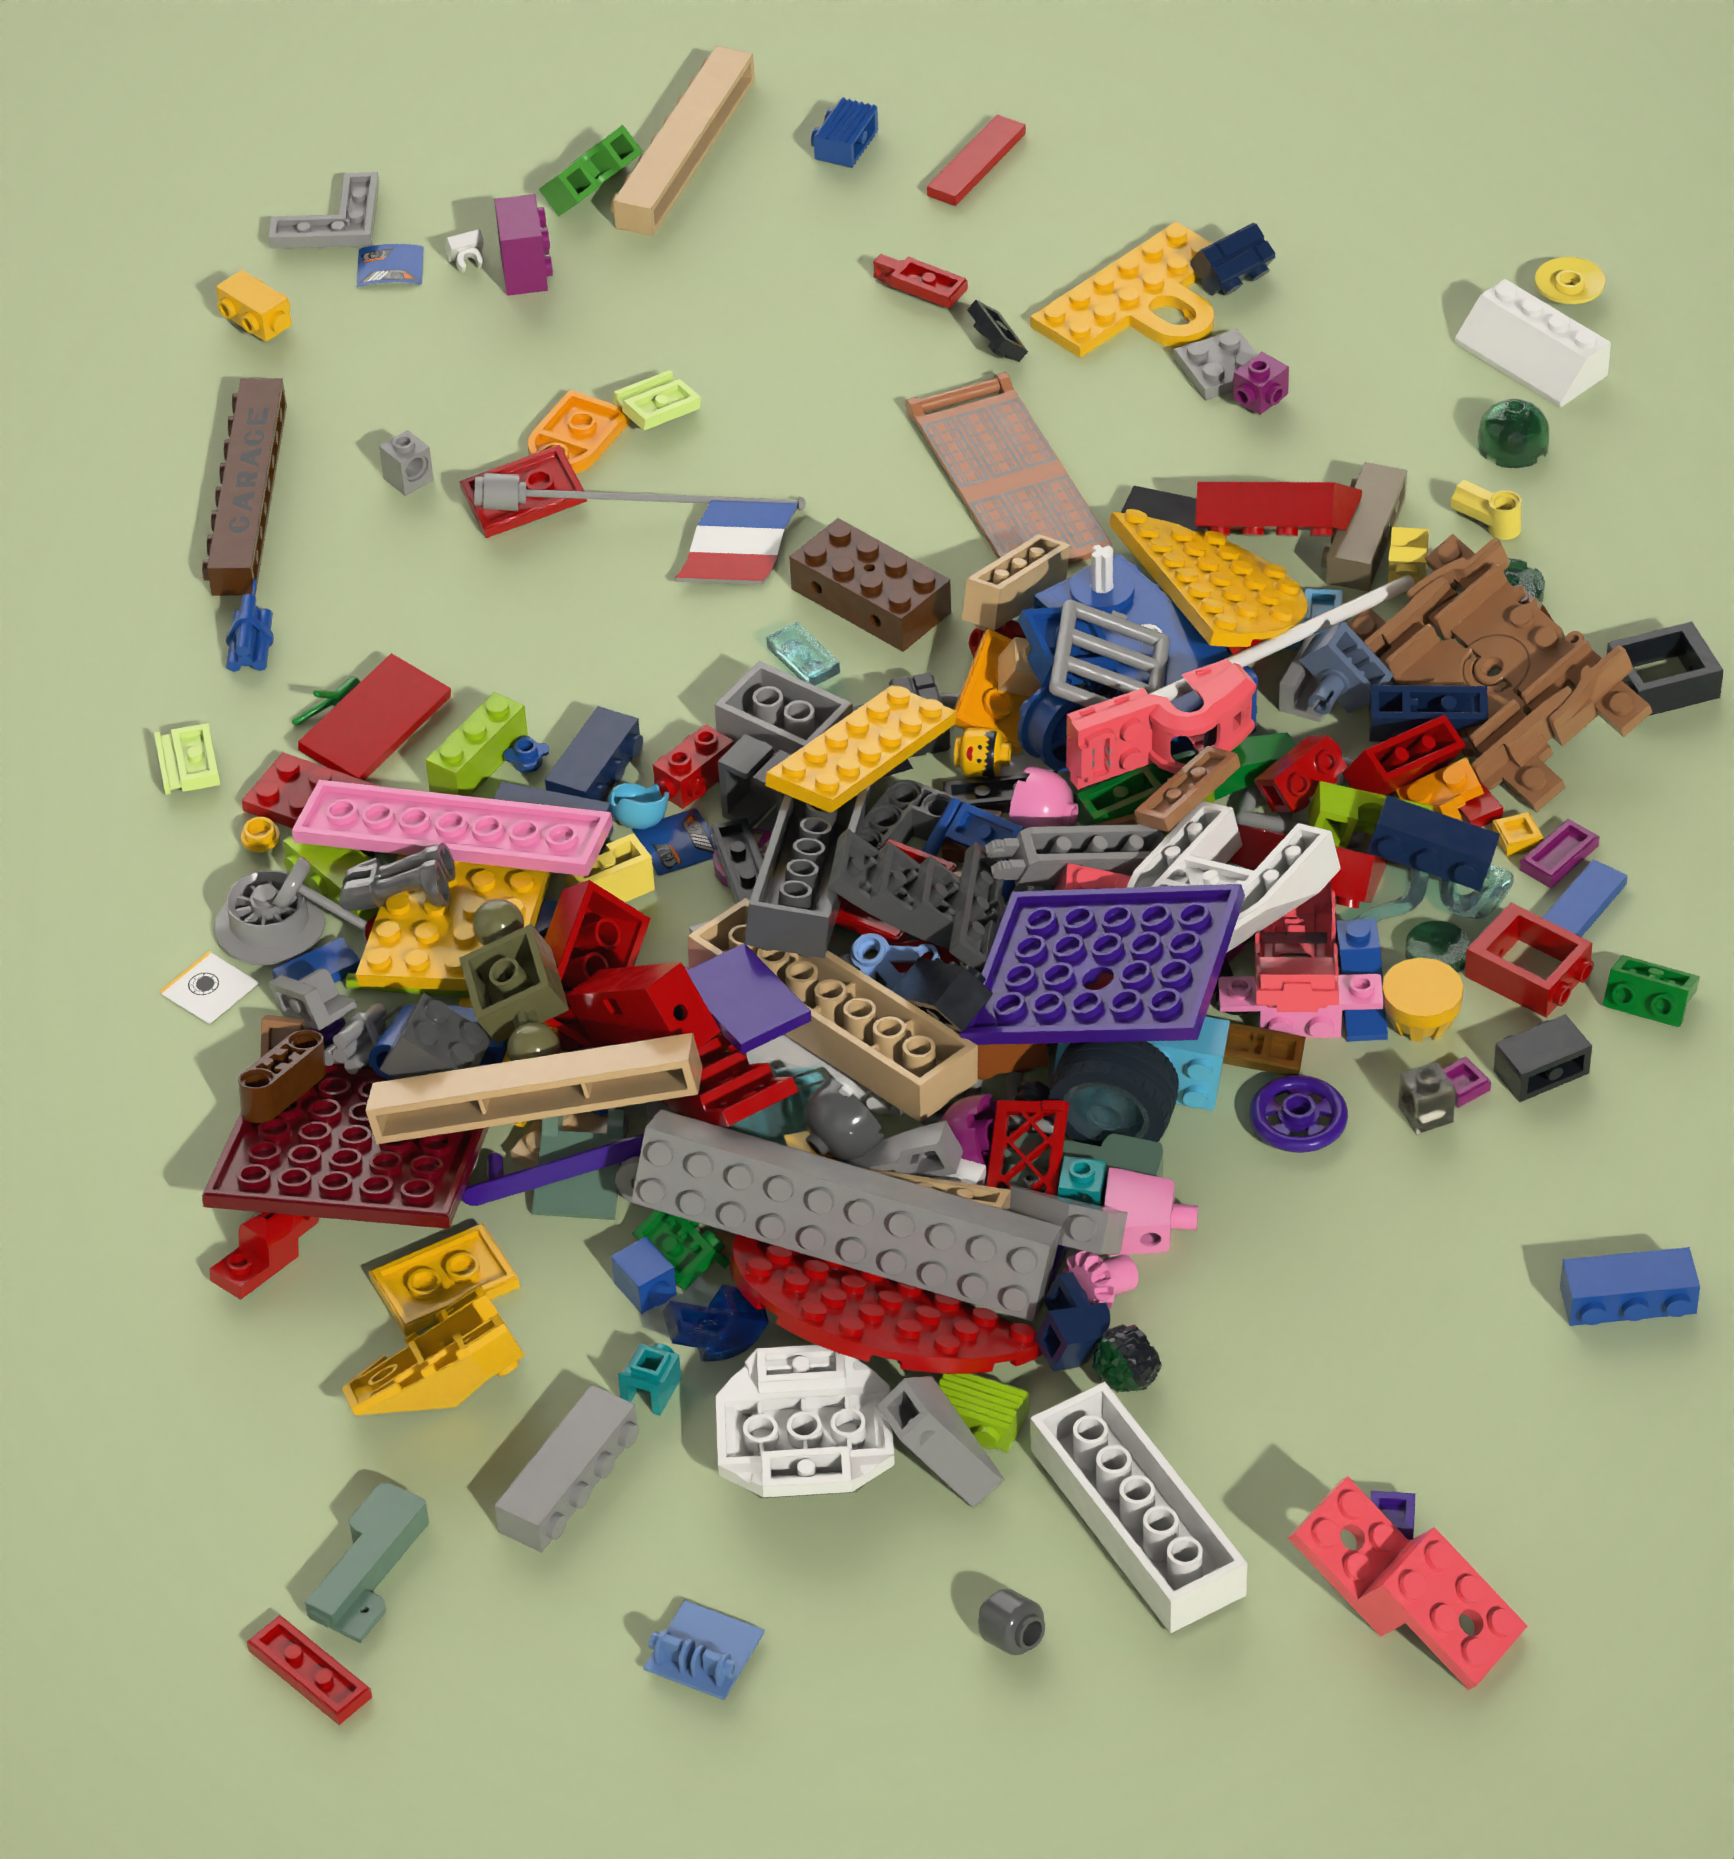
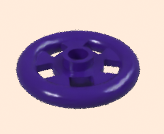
(1298, 1113)

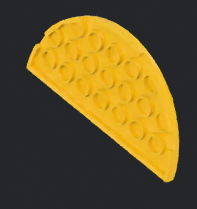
(1214, 583)

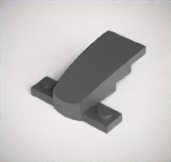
(924, 896)

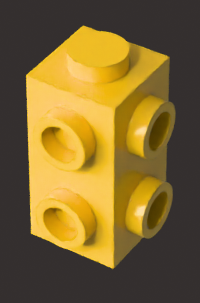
(253, 305)

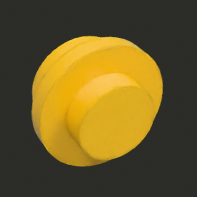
(260, 834)

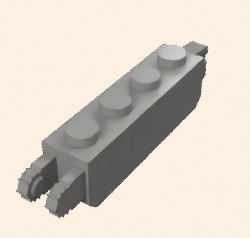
(1043, 852)

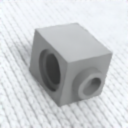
(406, 463)

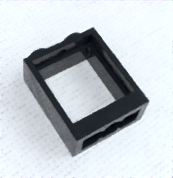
(1697, 685)

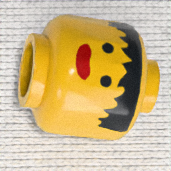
(981, 752)

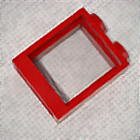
(1541, 996)

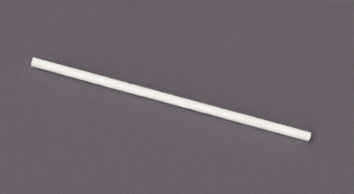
(1302, 631)

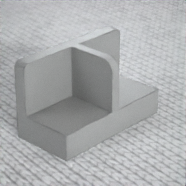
(311, 999)

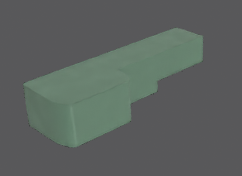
(1117, 1150)
(380, 1536)

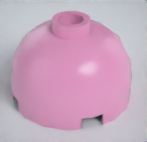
(1043, 800)

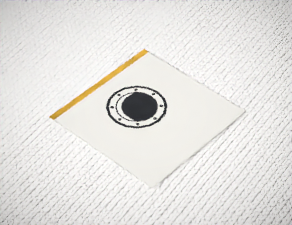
(209, 987)

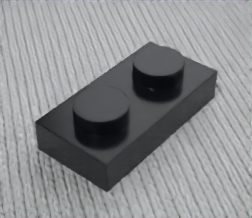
(995, 328)

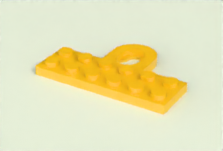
(1127, 294)

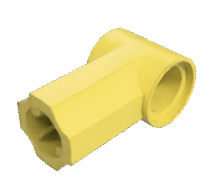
(1498, 509)

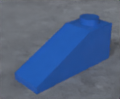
(1361, 954)

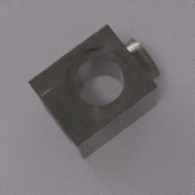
(1426, 1097)

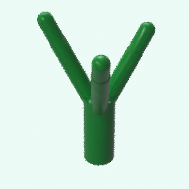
(332, 698)

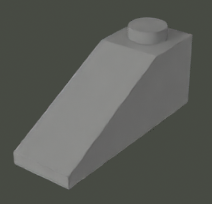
(1082, 1223)

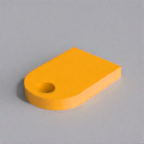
(581, 428)

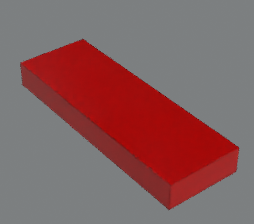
(309, 1669)

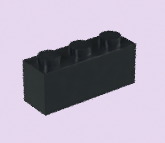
(945, 991)

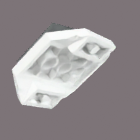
(802, 1423)

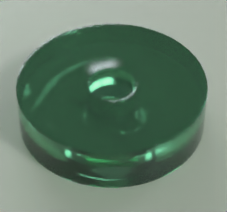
(1438, 941)

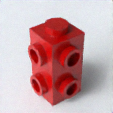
(691, 766)
(1297, 774)

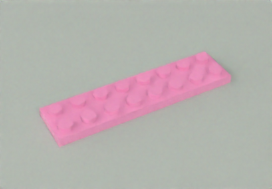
(471, 827)

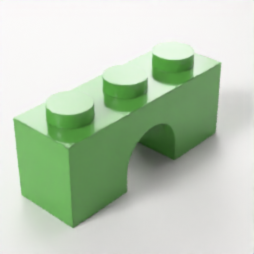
(590, 170)

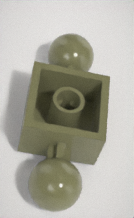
(513, 981)

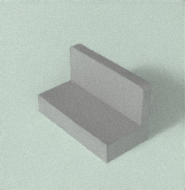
(1297, 687)

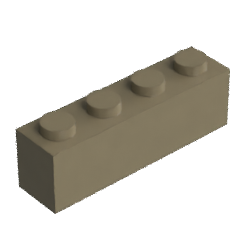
(1359, 550)

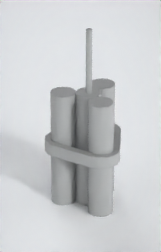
(358, 1038)

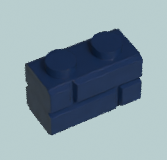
(1233, 259)

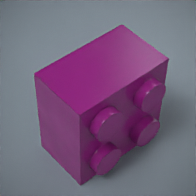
(523, 244)

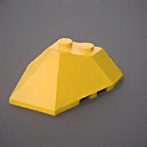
(440, 1364)

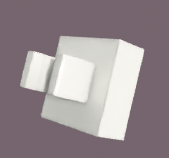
(465, 246)

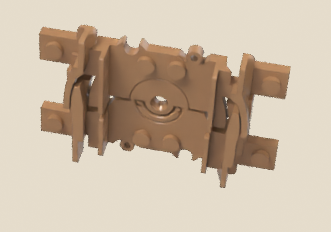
(1555, 675)

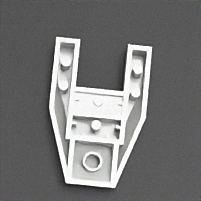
(1208, 839)

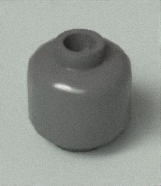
(1011, 1622)

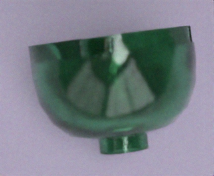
(1513, 433)

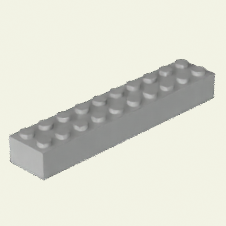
(846, 1214)

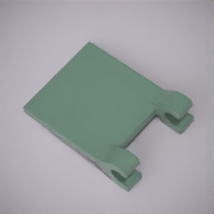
(588, 1194)

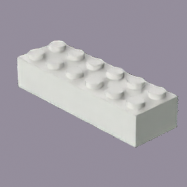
(1138, 1507)

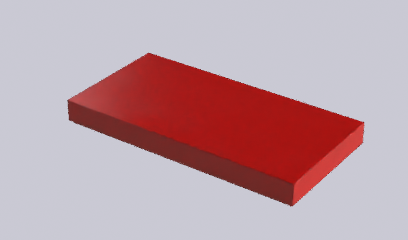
(374, 718)

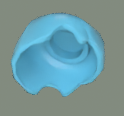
(638, 806)

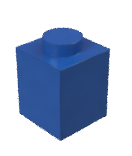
(643, 1275)

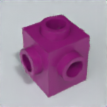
(1260, 383)

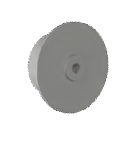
(257, 930)

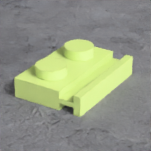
(657, 400)
(187, 758)

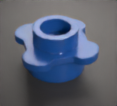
(526, 754)

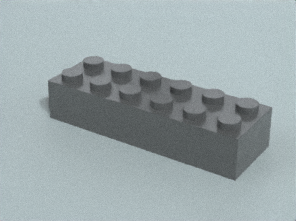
(791, 896)

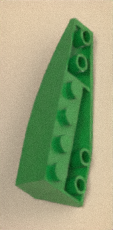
(1127, 791)

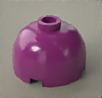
(973, 1126)

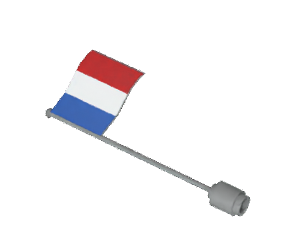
(731, 544)

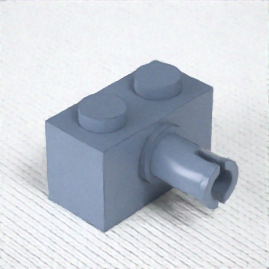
(1343, 668)

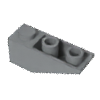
(940, 1437)

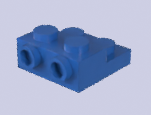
(1042, 630)

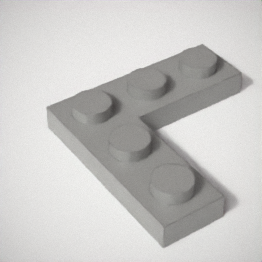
(350, 228)

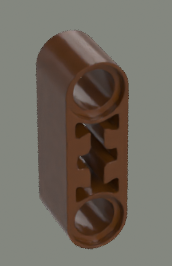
(282, 1076)

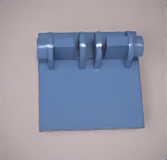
(703, 1649)

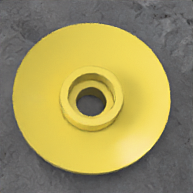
(1570, 280)

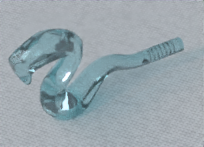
(1471, 906)

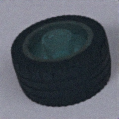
(1115, 1090)

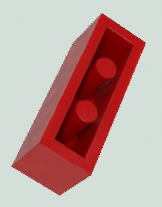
(1405, 757)

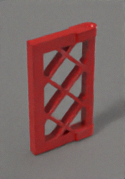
(1001, 1141)

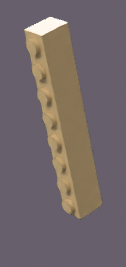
(683, 141)
(534, 1088)

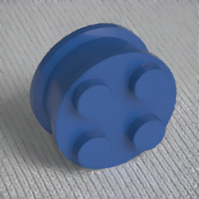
(1044, 727)

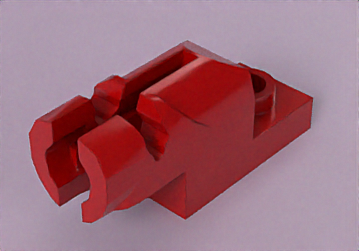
(265, 1247)

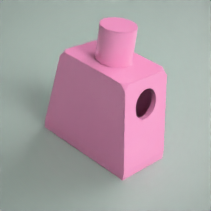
(1149, 1209)

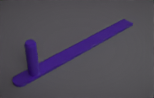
(502, 1186)

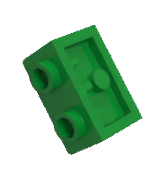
(1649, 990)
(682, 1245)

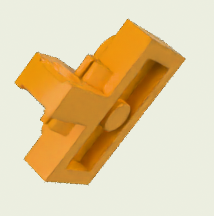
(1445, 788)

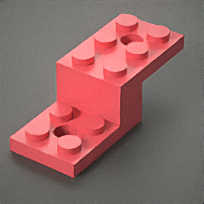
(1408, 1582)

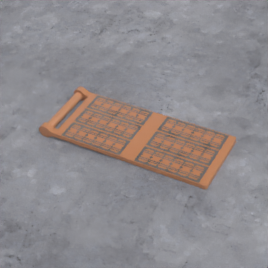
(1005, 469)

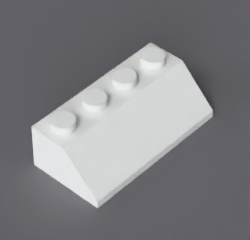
(1534, 343)

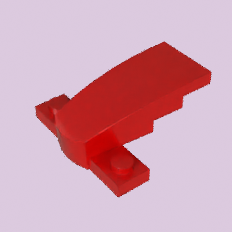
(731, 1086)

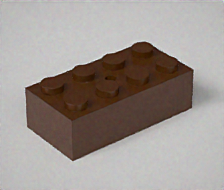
(870, 579)

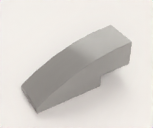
(920, 1152)

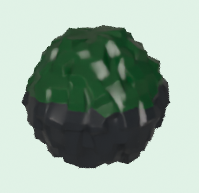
(1126, 1359)

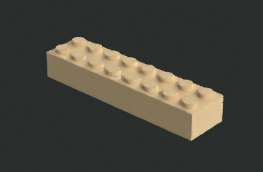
(858, 1023)

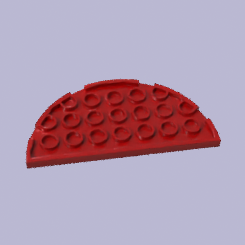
(875, 1315)

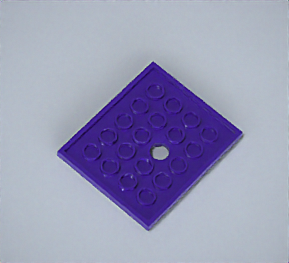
(1154, 940)

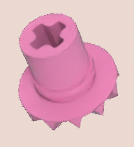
(1104, 1277)

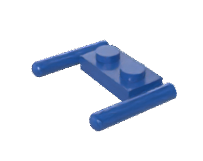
(969, 824)

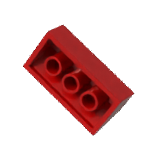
(1276, 507)
(1352, 884)
(586, 935)

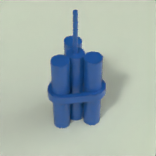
(249, 635)

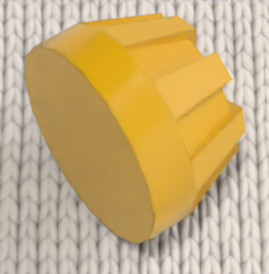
(1422, 997)

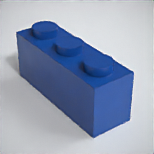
(1629, 1286)

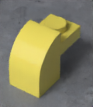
(1408, 553)

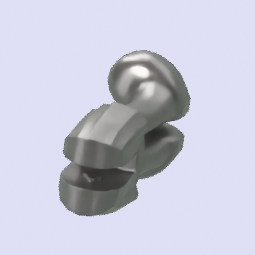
(371, 883)

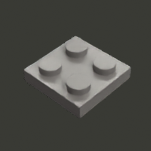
(1213, 362)

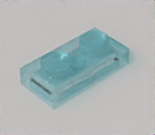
(803, 654)

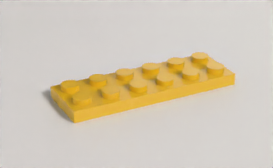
(861, 748)

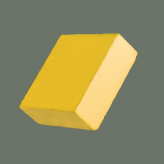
(1517, 833)

